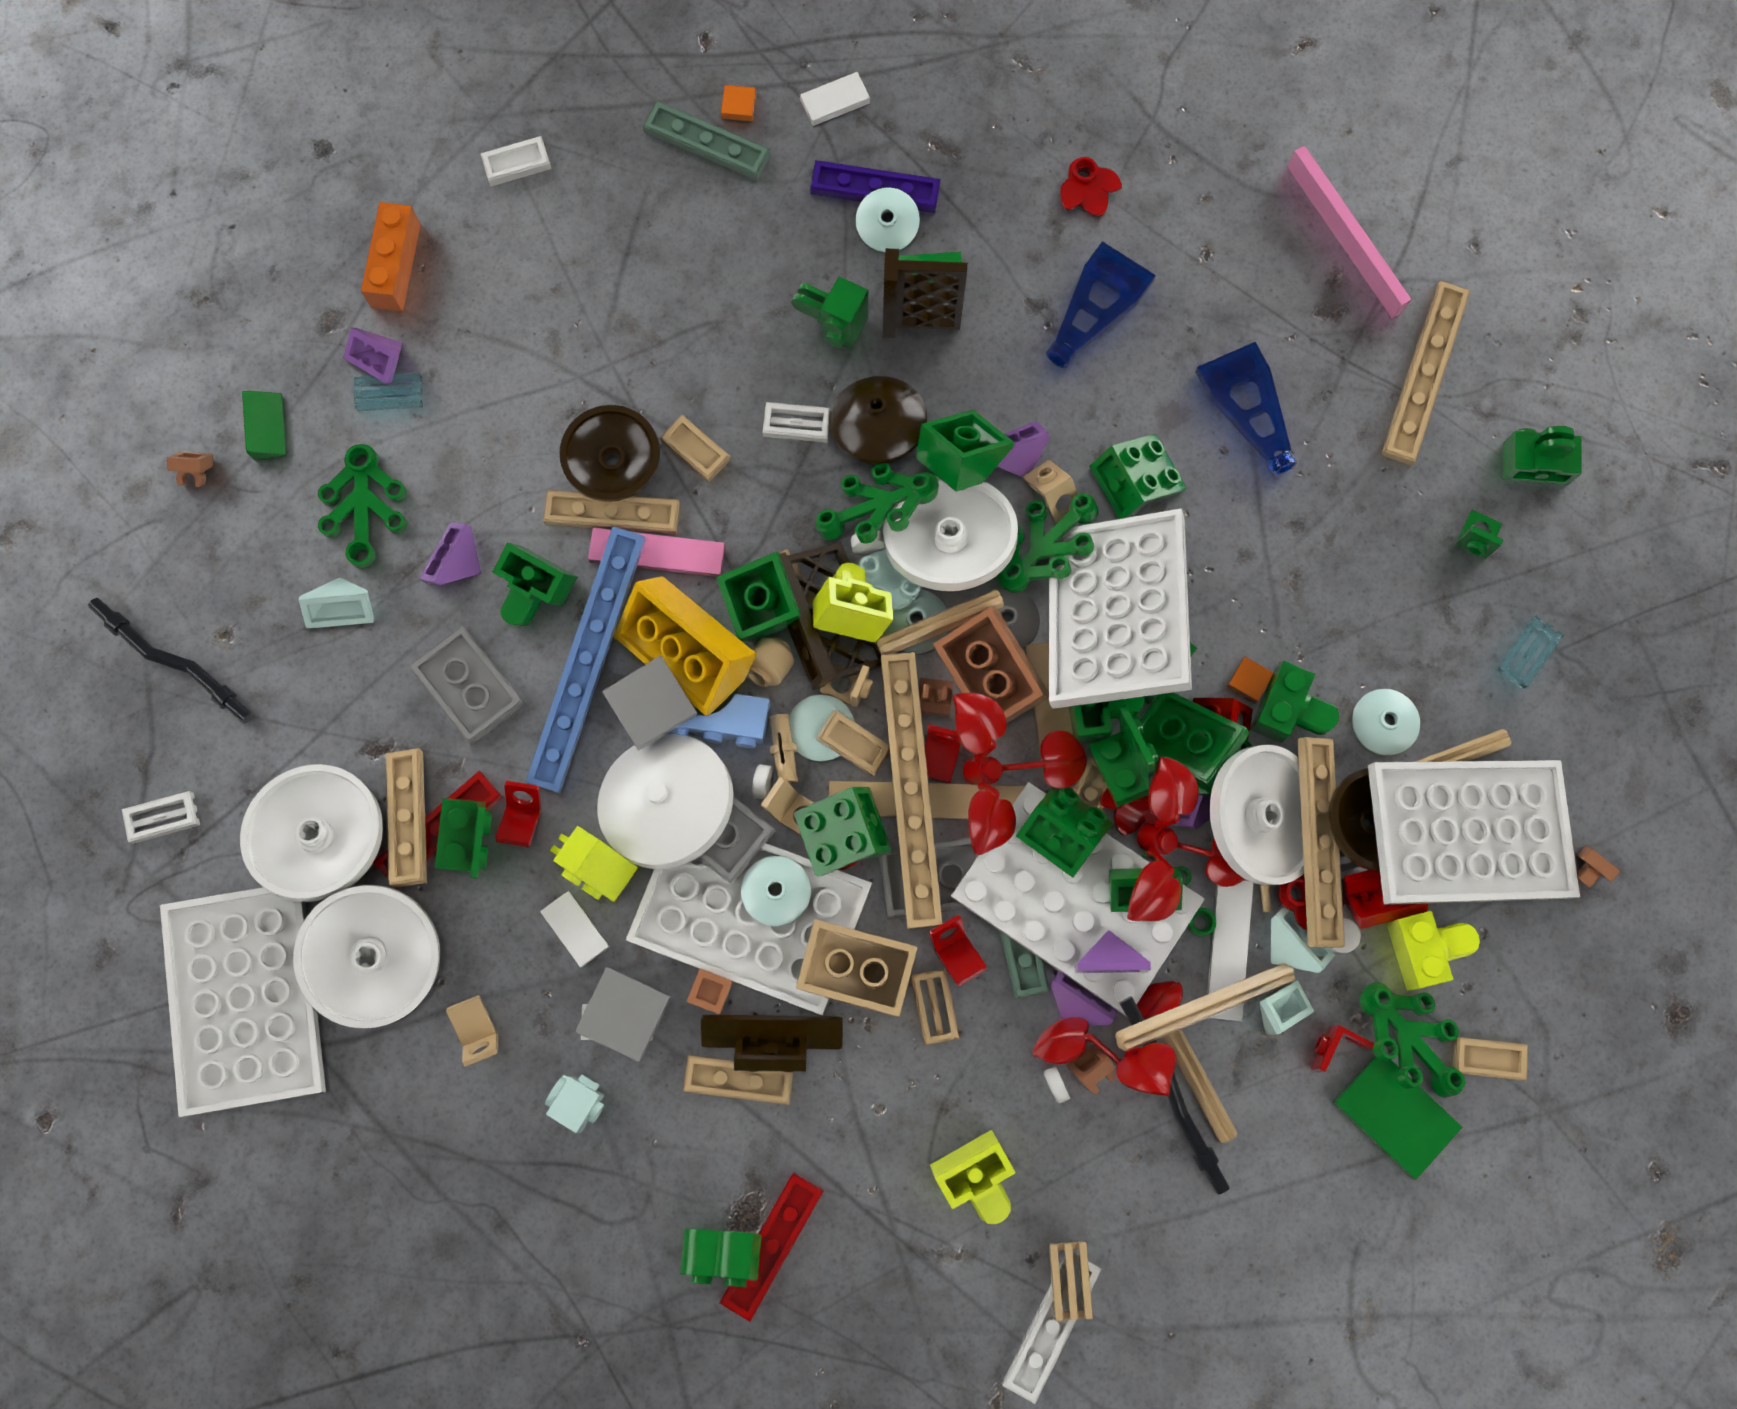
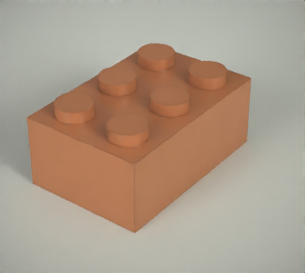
(990, 662)

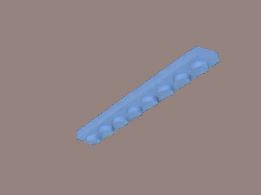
(586, 660)

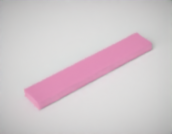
(1348, 232)

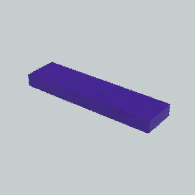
(857, 182)

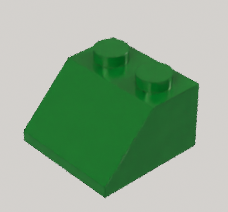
(962, 449)
(759, 598)

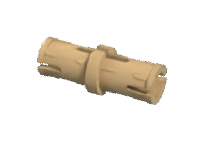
(783, 747)

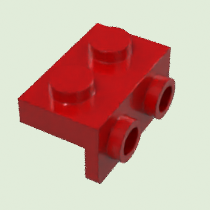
(1365, 901)

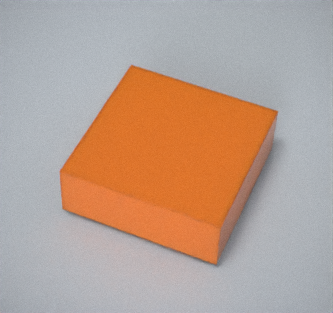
(738, 103)
(1250, 679)

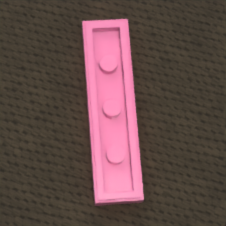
(669, 553)

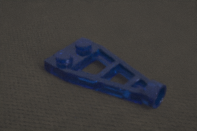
(1118, 274)
(1238, 369)

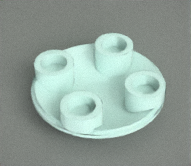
(885, 577)
(807, 721)

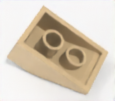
(857, 968)

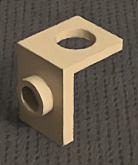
(1051, 484)
(859, 687)
(784, 802)
(473, 1029)

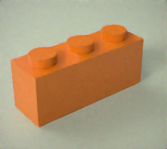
(390, 257)

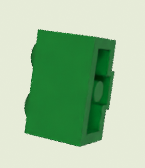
(840, 312)
(1543, 456)
(530, 583)
(1289, 704)
(1093, 720)

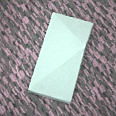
(336, 605)
(1291, 947)
(1284, 1009)

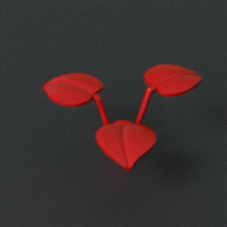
(977, 725)
(1155, 891)
(1143, 1068)

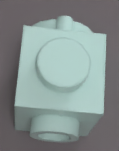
(575, 1102)

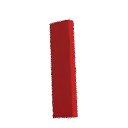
(475, 789)
(777, 1240)

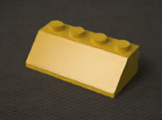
(694, 645)

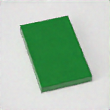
(1191, 735)
(1397, 1119)

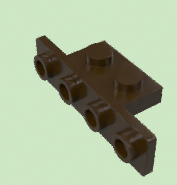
(771, 1041)

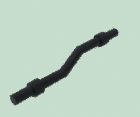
(221, 695)
(1204, 1156)

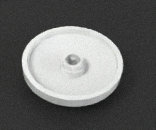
(955, 539)
(665, 802)
(1259, 814)
(311, 833)
(366, 956)

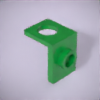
(1477, 540)

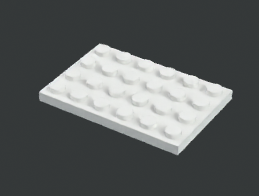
(1121, 613)
(1472, 831)
(1066, 915)
(703, 923)
(236, 1004)

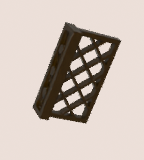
(899, 295)
(806, 638)

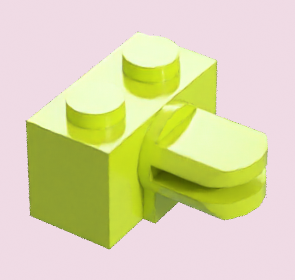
(852, 606)
(594, 863)
(1425, 949)
(975, 1175)

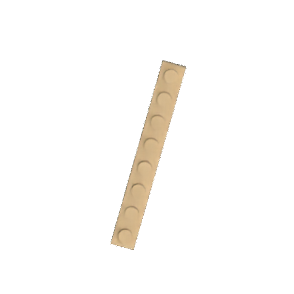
(911, 791)

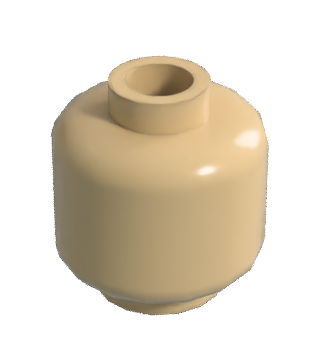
(771, 662)

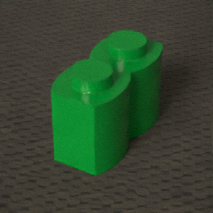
(720, 1256)

